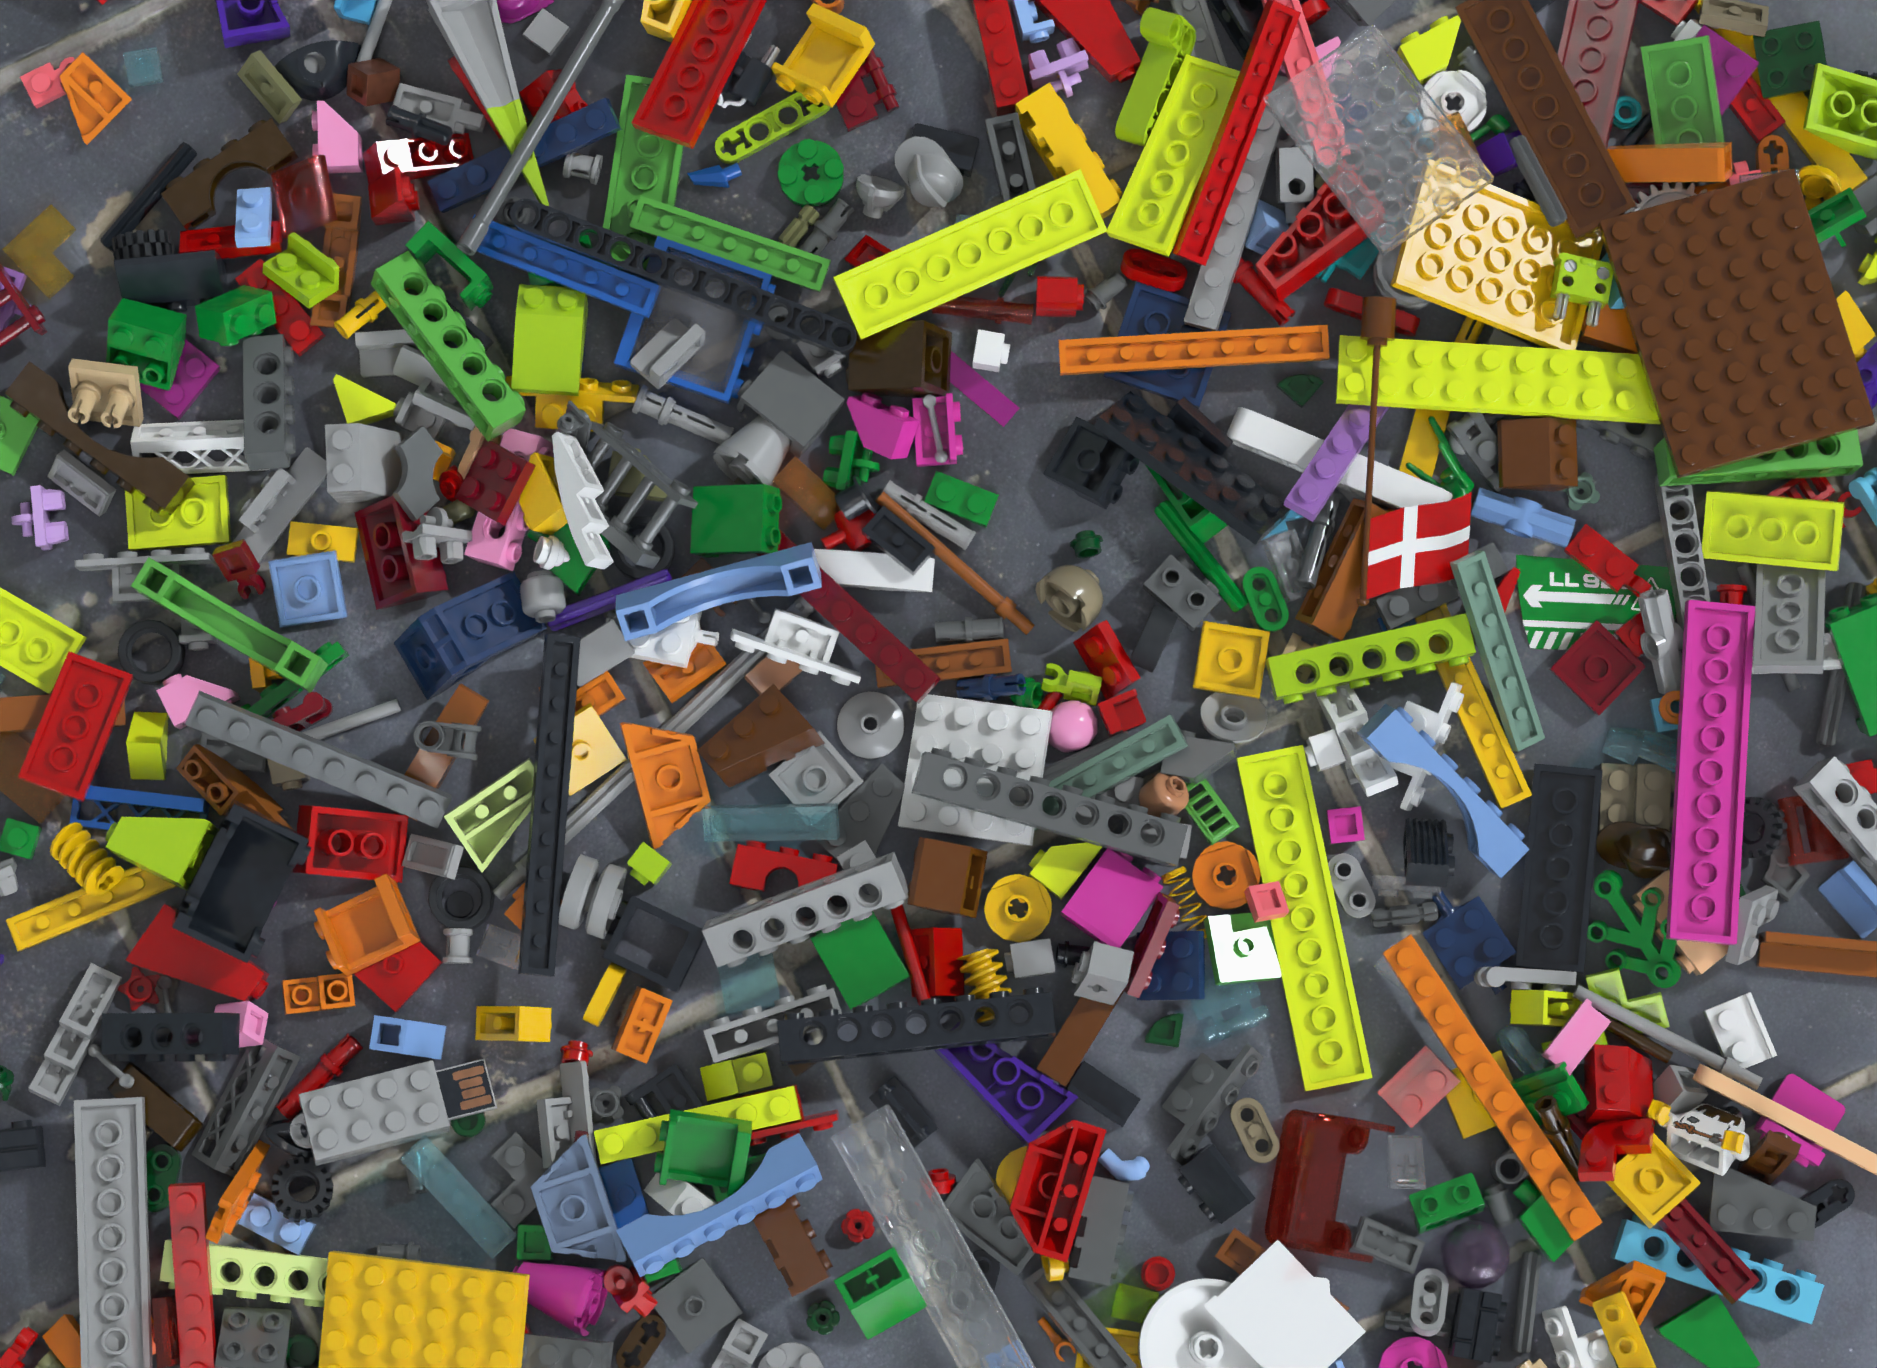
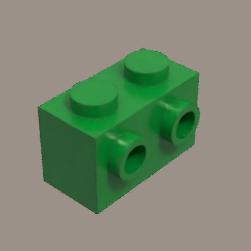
(235, 315)

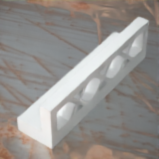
(193, 437)

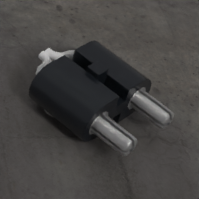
(749, 78)

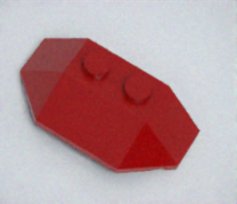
(1055, 1186)

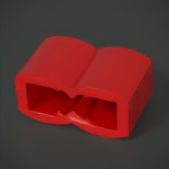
(1058, 296)

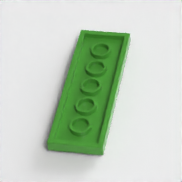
(640, 167)

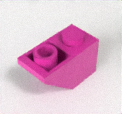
(882, 427)

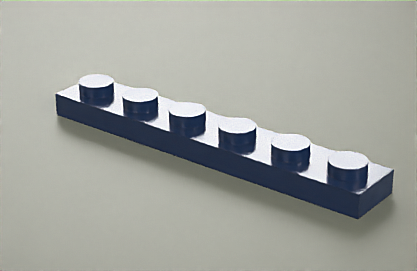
(559, 140)

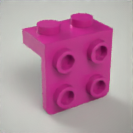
(1812, 1104)

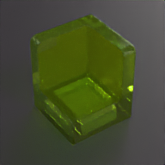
(1132, 1302)

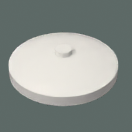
(1185, 1335)

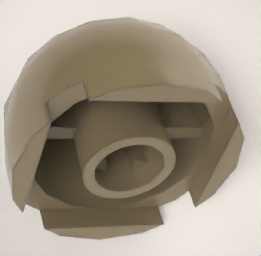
(1072, 595)

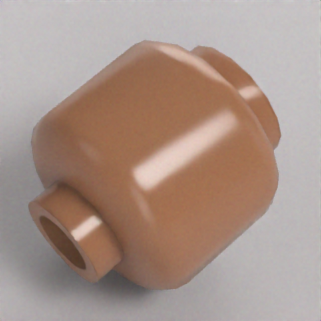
(1164, 795)

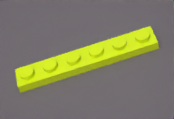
(643, 1136)

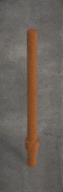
(1003, 606)

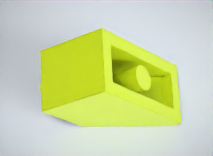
(1062, 866)
(1542, 1007)

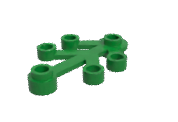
(1638, 934)

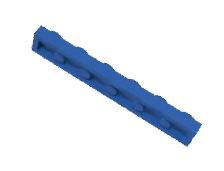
(569, 269)

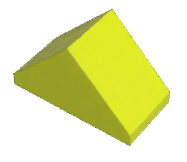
(360, 403)
(148, 746)

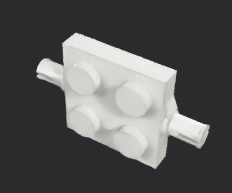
(673, 643)

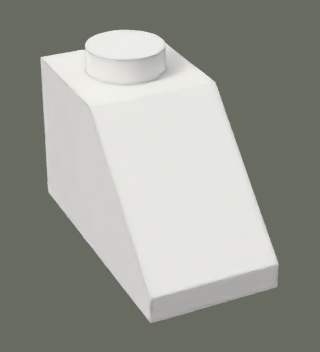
(678, 1196)

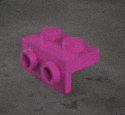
(946, 413)

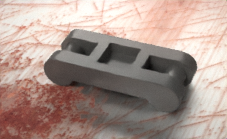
(1481, 448)

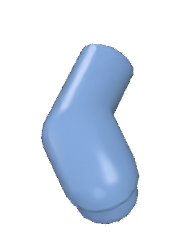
(1124, 1170)

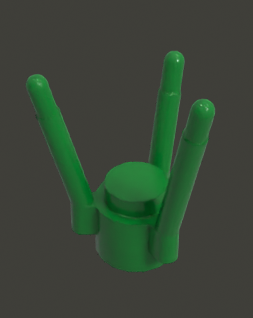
(1454, 477)

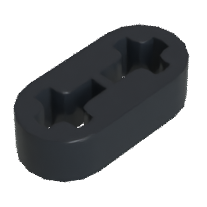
(1833, 1208)

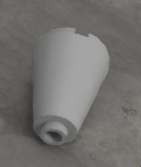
(753, 453)

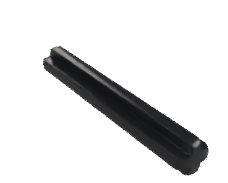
(150, 193)

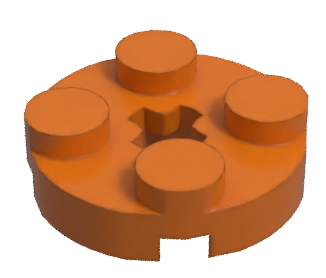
(1208, 865)

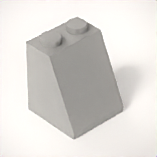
(361, 462)

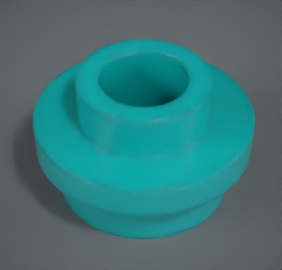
(1635, 112)

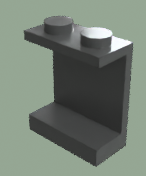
(791, 400)

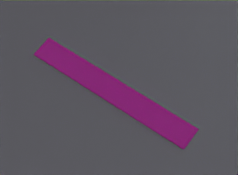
(980, 390)

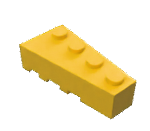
(1064, 146)

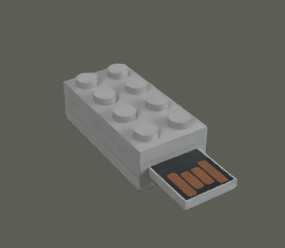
(390, 1108)

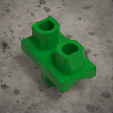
(854, 461)

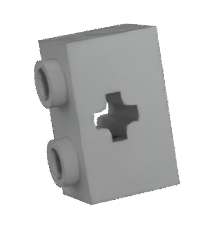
(1102, 973)

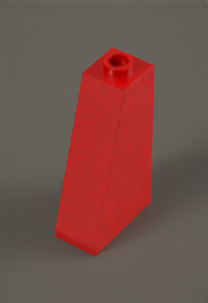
(1098, 32)
(194, 961)

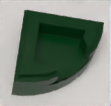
(1300, 387)
(1166, 1031)

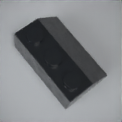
(172, 279)

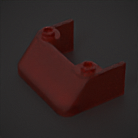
(1310, 1181)

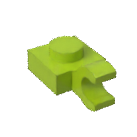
(1075, 686)

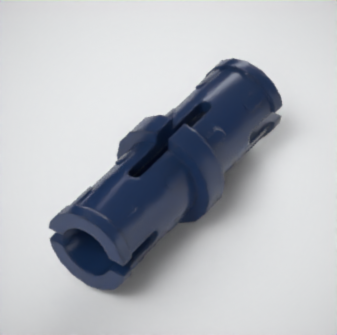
(991, 687)

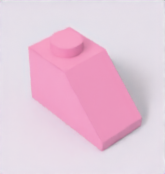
(181, 692)

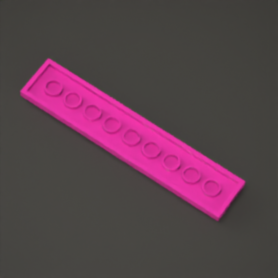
(1710, 772)

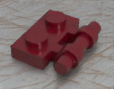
(856, 104)

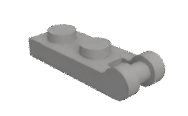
(1524, 978)

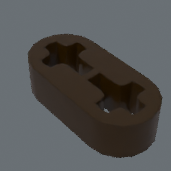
(635, 1337)

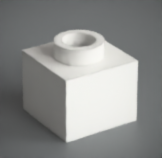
(990, 351)
(1324, 751)

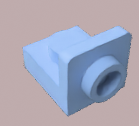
(1025, 15)

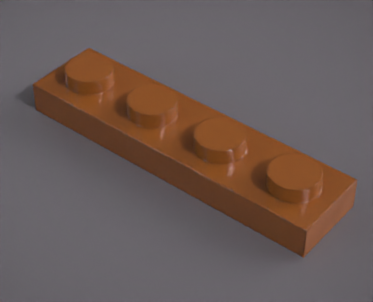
(961, 661)

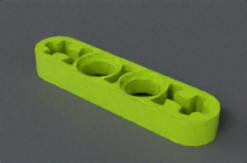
(776, 128)

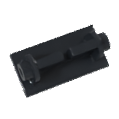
(910, 1115)

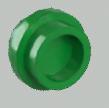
(1032, 696)

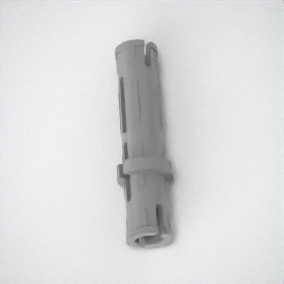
(930, 516)

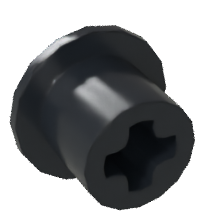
(855, 500)

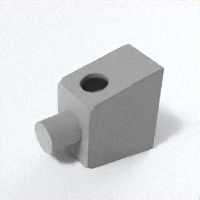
(1293, 166)

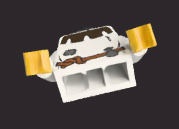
(1704, 1135)

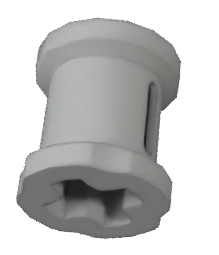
(583, 166)
(457, 946)

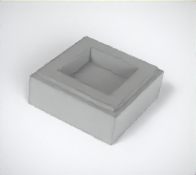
(546, 31)

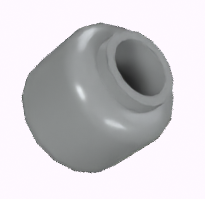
(542, 596)

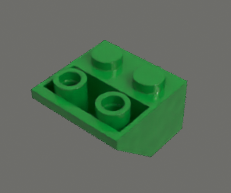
(147, 339)
(880, 1293)

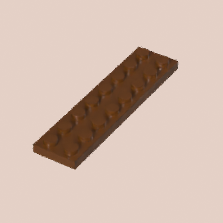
(1547, 111)

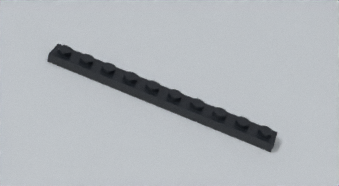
(549, 805)

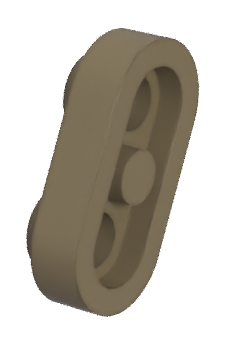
(1253, 1130)

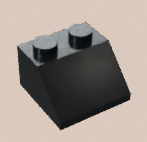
(1215, 1184)

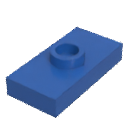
(624, 1191)

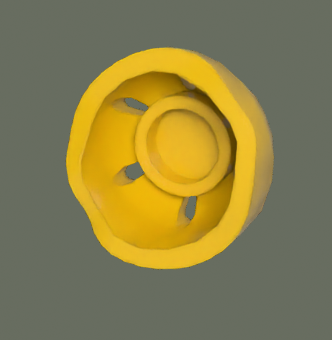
(1816, 183)

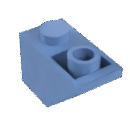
(407, 1037)

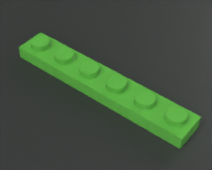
(730, 243)

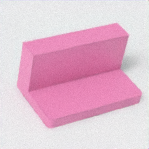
(1576, 1036)

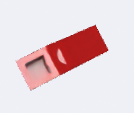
(416, 156)
(393, 198)

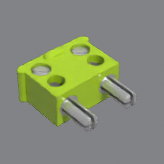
(1582, 280)

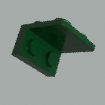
(1789, 58)

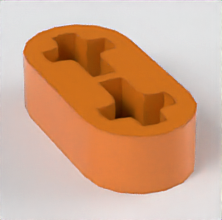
(1781, 160)

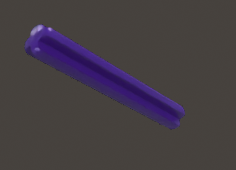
(603, 601)

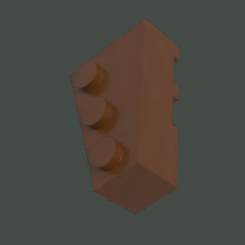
(759, 737)
(792, 1246)

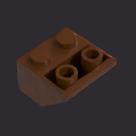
(947, 877)

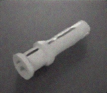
(667, 411)

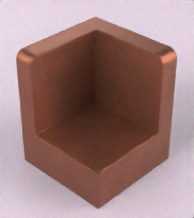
(372, 81)

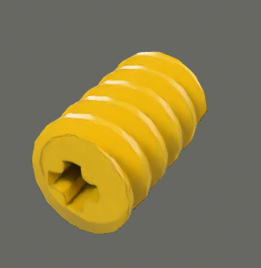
(85, 860)
(983, 976)

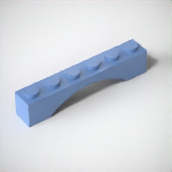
(772, 574)
(1487, 835)
(660, 1239)

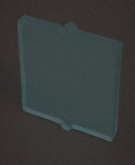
(749, 983)

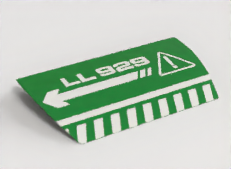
(1564, 599)

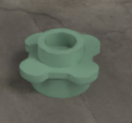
(1589, 495)

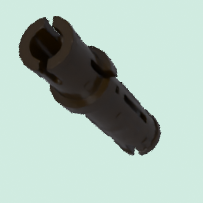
(1558, 1130)

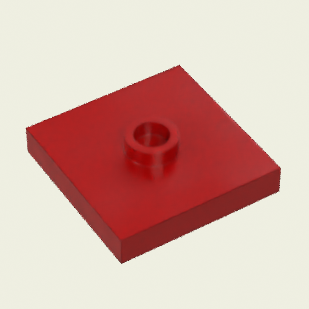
(400, 974)

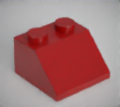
(1617, 1083)

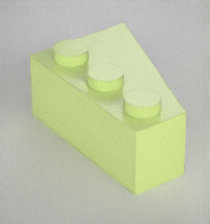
(493, 814)

